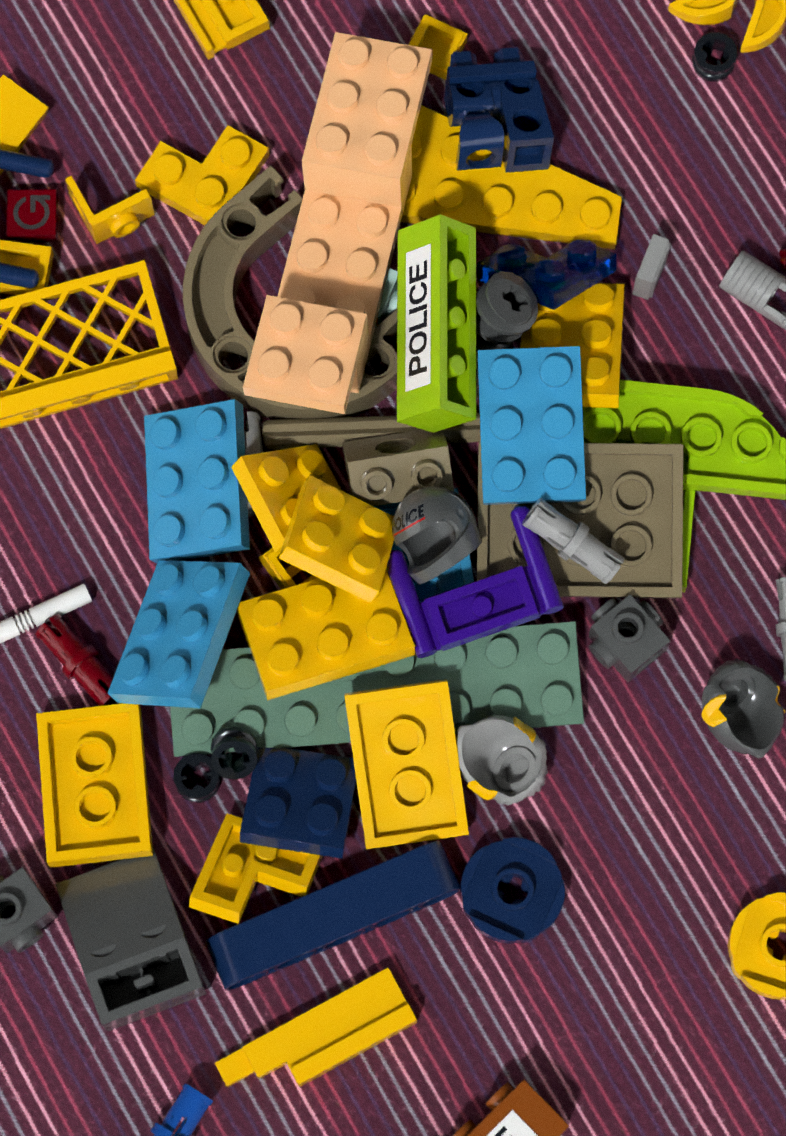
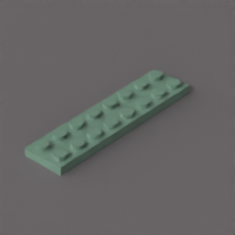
(512, 673)

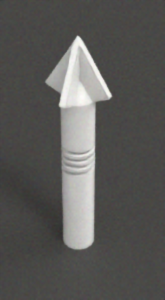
(42, 612)

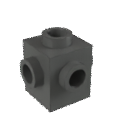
(630, 654)
(30, 916)

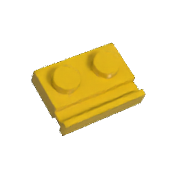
(223, 22)

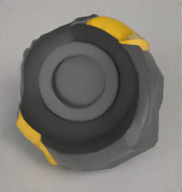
(743, 708)

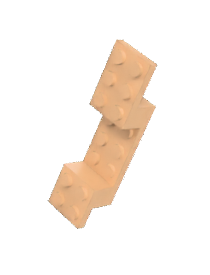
(356, 188)

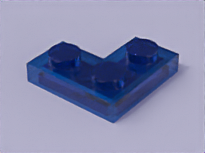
(556, 277)

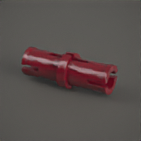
(77, 659)

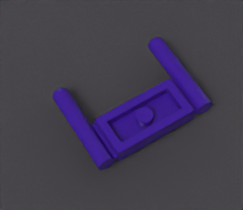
(480, 606)

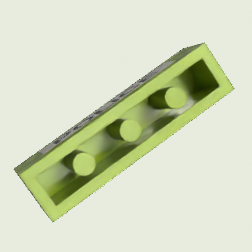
(436, 324)

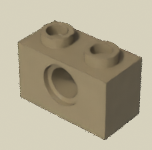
(395, 465)

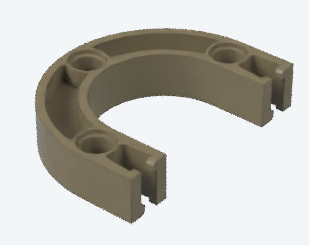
(211, 289)

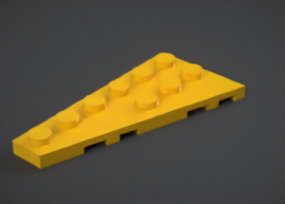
(515, 204)

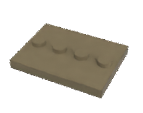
(628, 506)

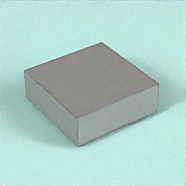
(651, 267)

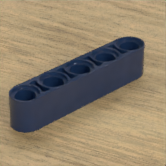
(332, 915)

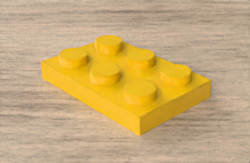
(595, 325)
(322, 634)
(406, 764)
(94, 784)

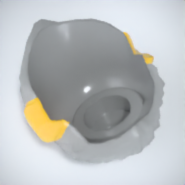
(502, 759)

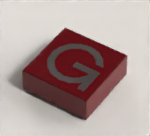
(32, 215)

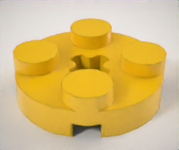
(748, 946)

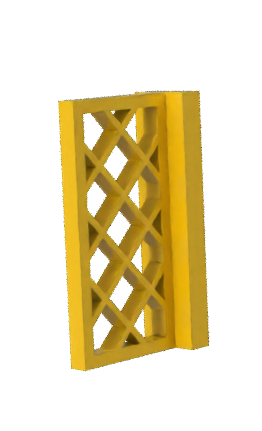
(88, 383)

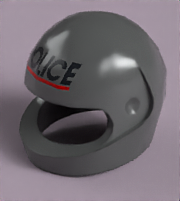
(434, 531)

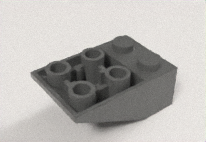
(129, 940)

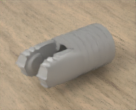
(755, 286)

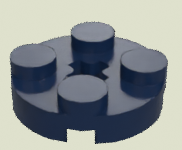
(500, 863)

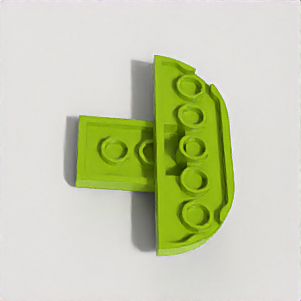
(722, 436)

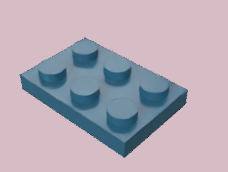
(531, 425)
(191, 488)
(179, 633)

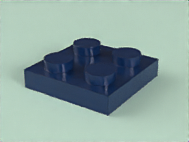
(299, 801)

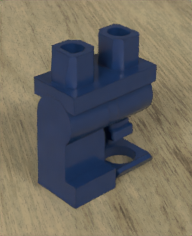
(498, 111)

